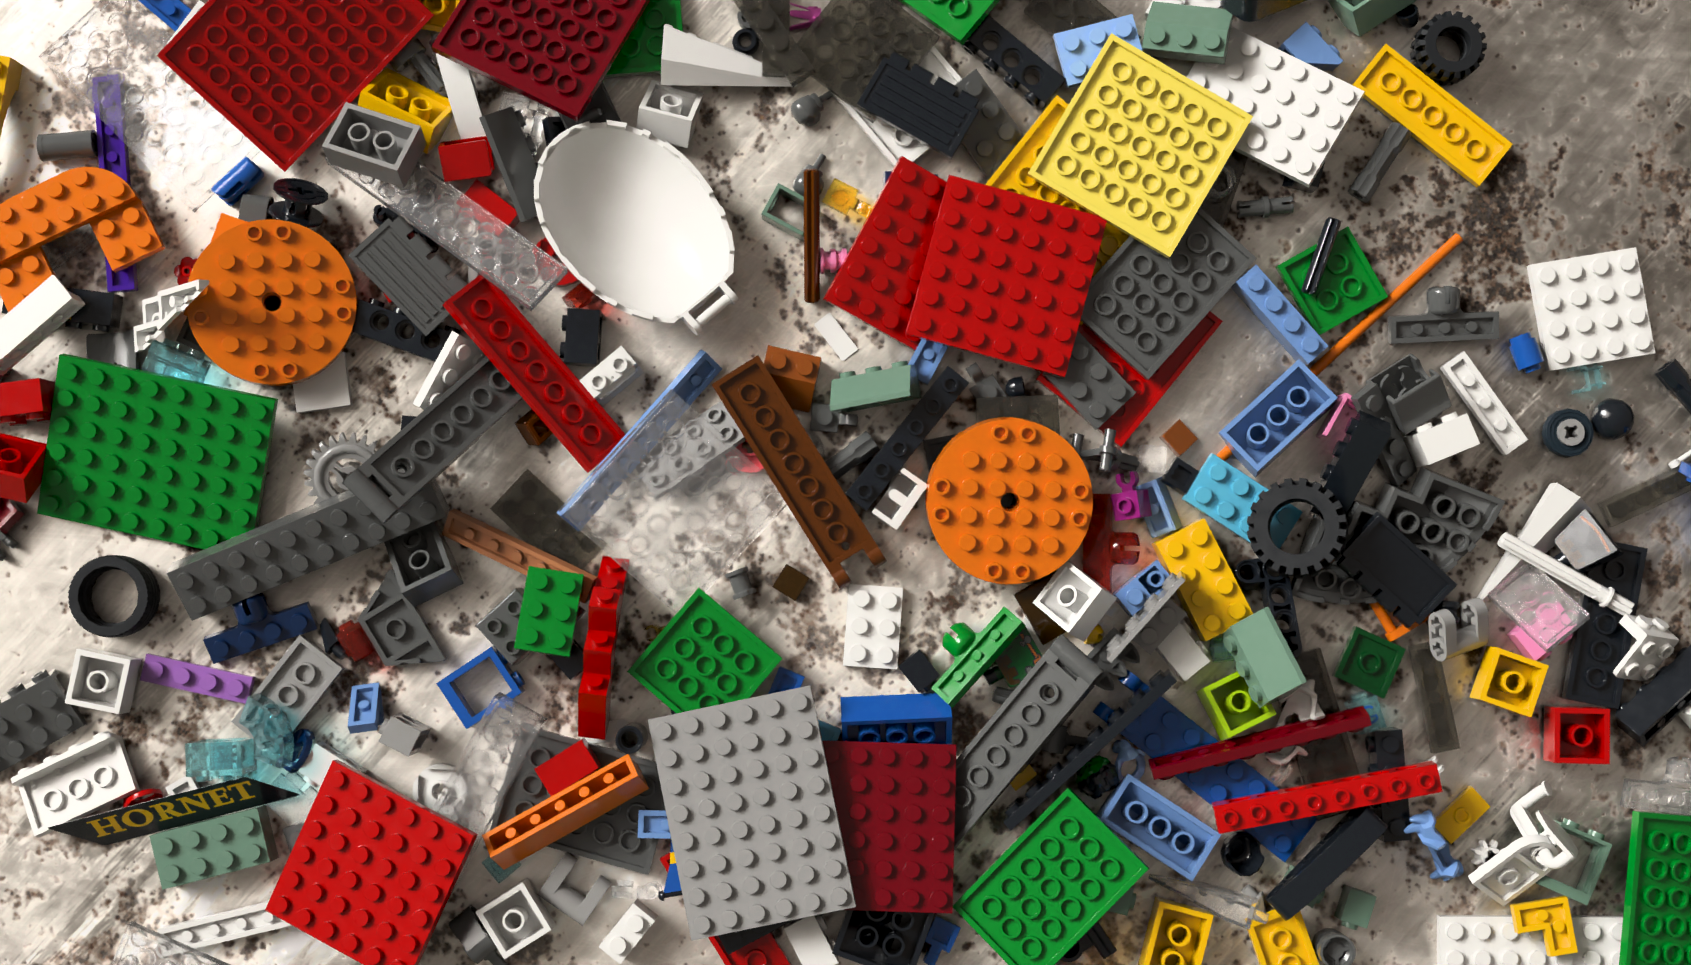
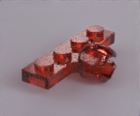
(1104, 546)

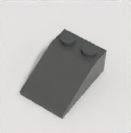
(423, 564)

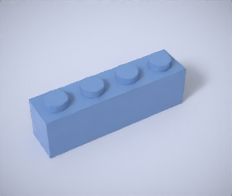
(1279, 315)

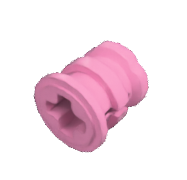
(831, 259)

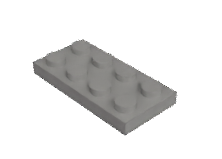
(298, 681)

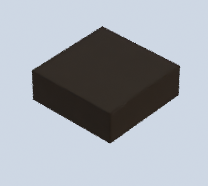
(790, 582)

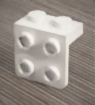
(1649, 651)

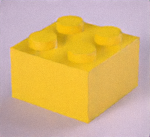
(1509, 681)

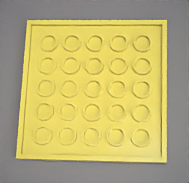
(1140, 145)

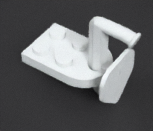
(1528, 857)

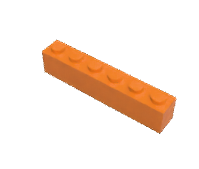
(565, 812)

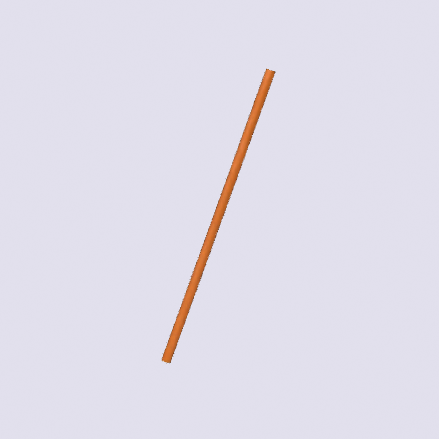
(1376, 313)

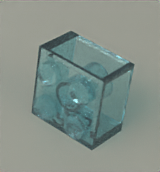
(220, 757)

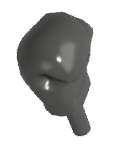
(807, 108)
(798, 184)

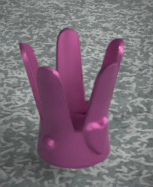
(810, 15)

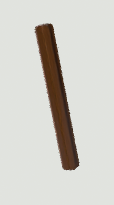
(811, 236)

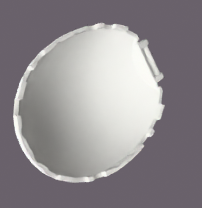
(635, 223)

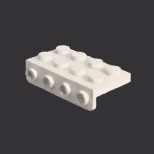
(76, 782)

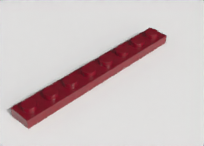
(1268, 741)

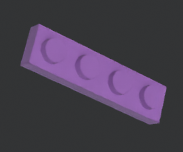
(197, 678)

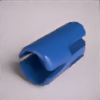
(238, 181)

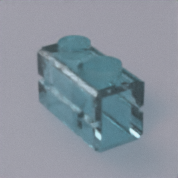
(171, 361)

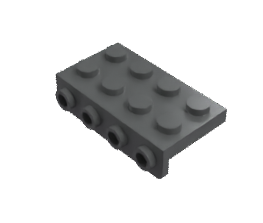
(35, 717)

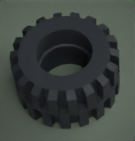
(1463, 33)

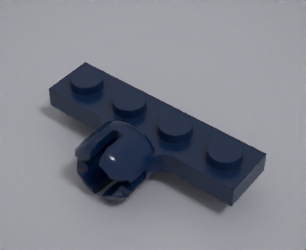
(259, 628)

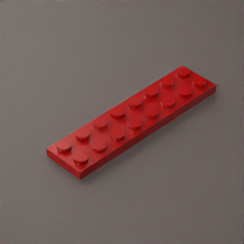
(535, 371)

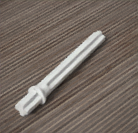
(1564, 573)

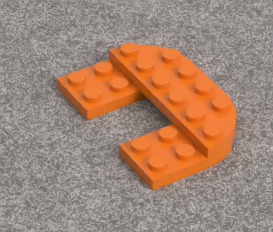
(63, 206)

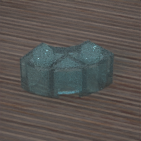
(270, 730)

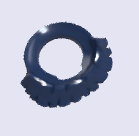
(303, 738)

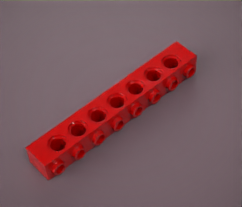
(1327, 797)

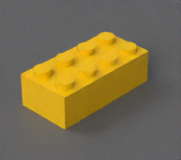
(1210, 588)
(1175, 934)

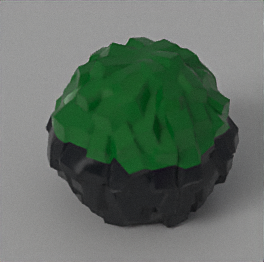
(1097, 777)

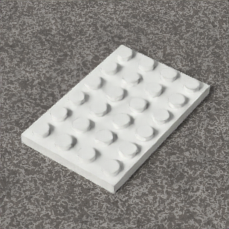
(1292, 105)

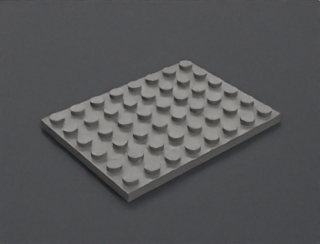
(751, 813)

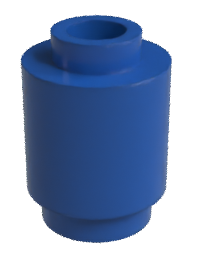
(1526, 352)

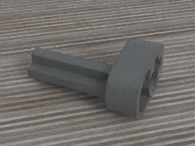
(415, 54)

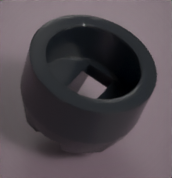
(1408, 16)
(1015, 387)

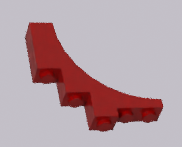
(599, 650)

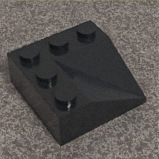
(882, 937)

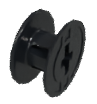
(298, 202)

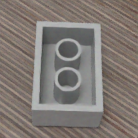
(374, 144)

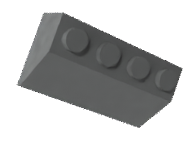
(513, 157)

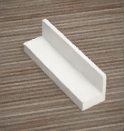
(35, 320)

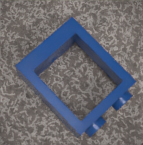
(457, 699)

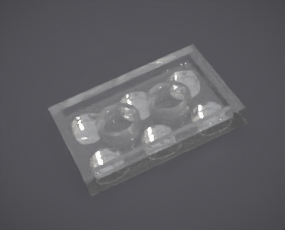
(1538, 606)

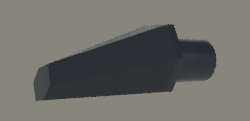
(330, 640)

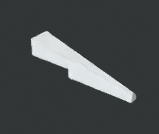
(697, 62)
(163, 309)
(1549, 518)

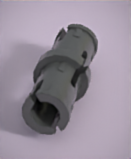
(1265, 207)

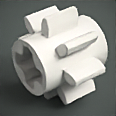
(1480, 852)

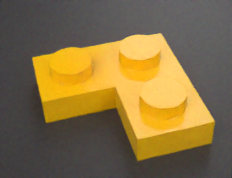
(1551, 917)

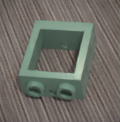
(1592, 869)

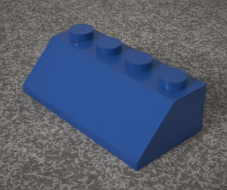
(897, 719)

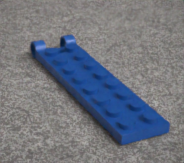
(1167, 730)

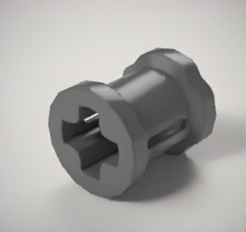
(740, 583)

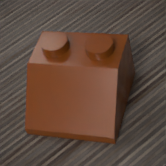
(794, 375)

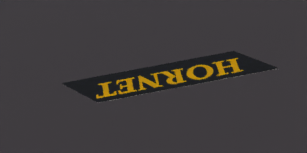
(174, 811)

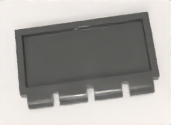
(406, 273)

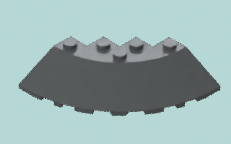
(1435, 515)

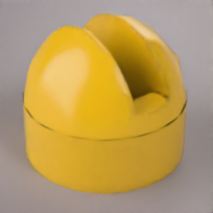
(1095, 636)

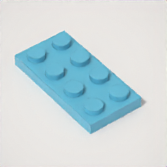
(1227, 498)

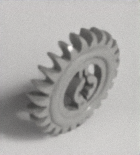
(327, 461)

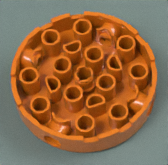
(266, 262)
(1048, 510)

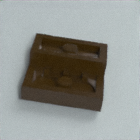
(1042, 624)

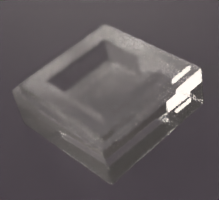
(1151, 459)

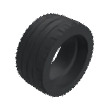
(81, 594)

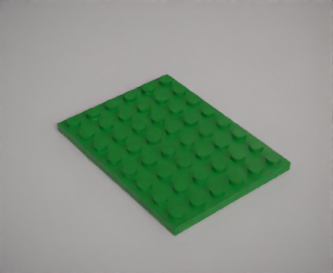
(155, 454)

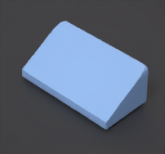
(1164, 514)

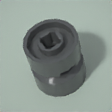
(1333, 947)

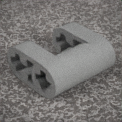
(1474, 631)
(566, 898)

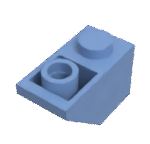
(1311, 48)
(1140, 587)

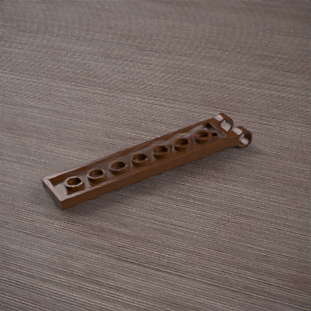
(796, 467)

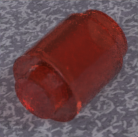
(354, 641)

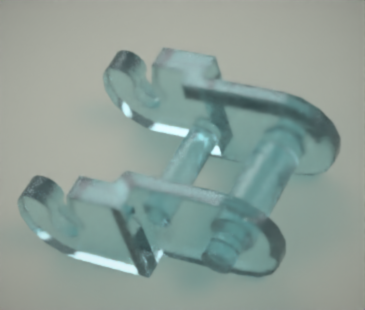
(1583, 368)

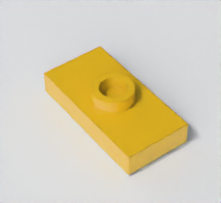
(1460, 814)

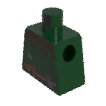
(1014, 661)

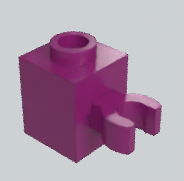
(1131, 502)

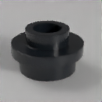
(745, 34)

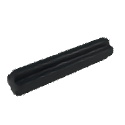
(1321, 256)

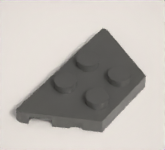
(398, 627)

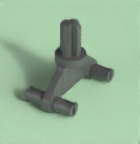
(1107, 454)

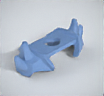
(1424, 826)

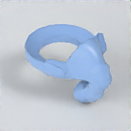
(1127, 753)

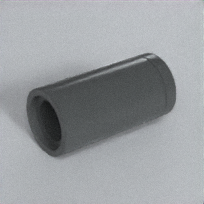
(67, 145)

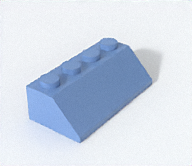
(1277, 417)
(1158, 826)

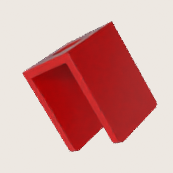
(466, 158)

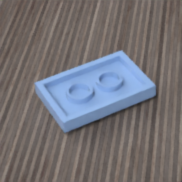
(1082, 45)

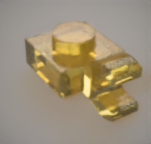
(843, 198)

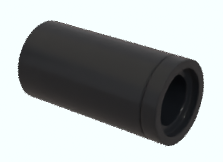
(622, 742)

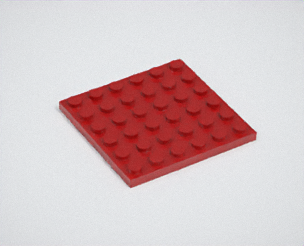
(1006, 276)
(370, 870)

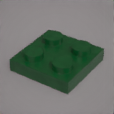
(1369, 662)

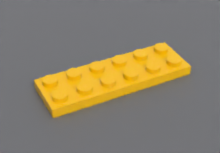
(1432, 115)

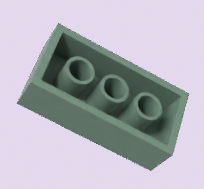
(214, 847)

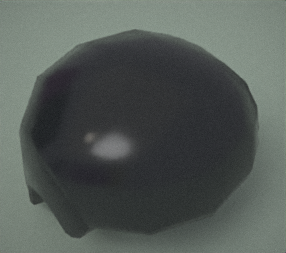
(1612, 419)
(1242, 854)

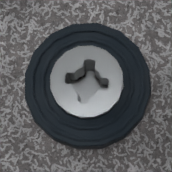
(1557, 432)

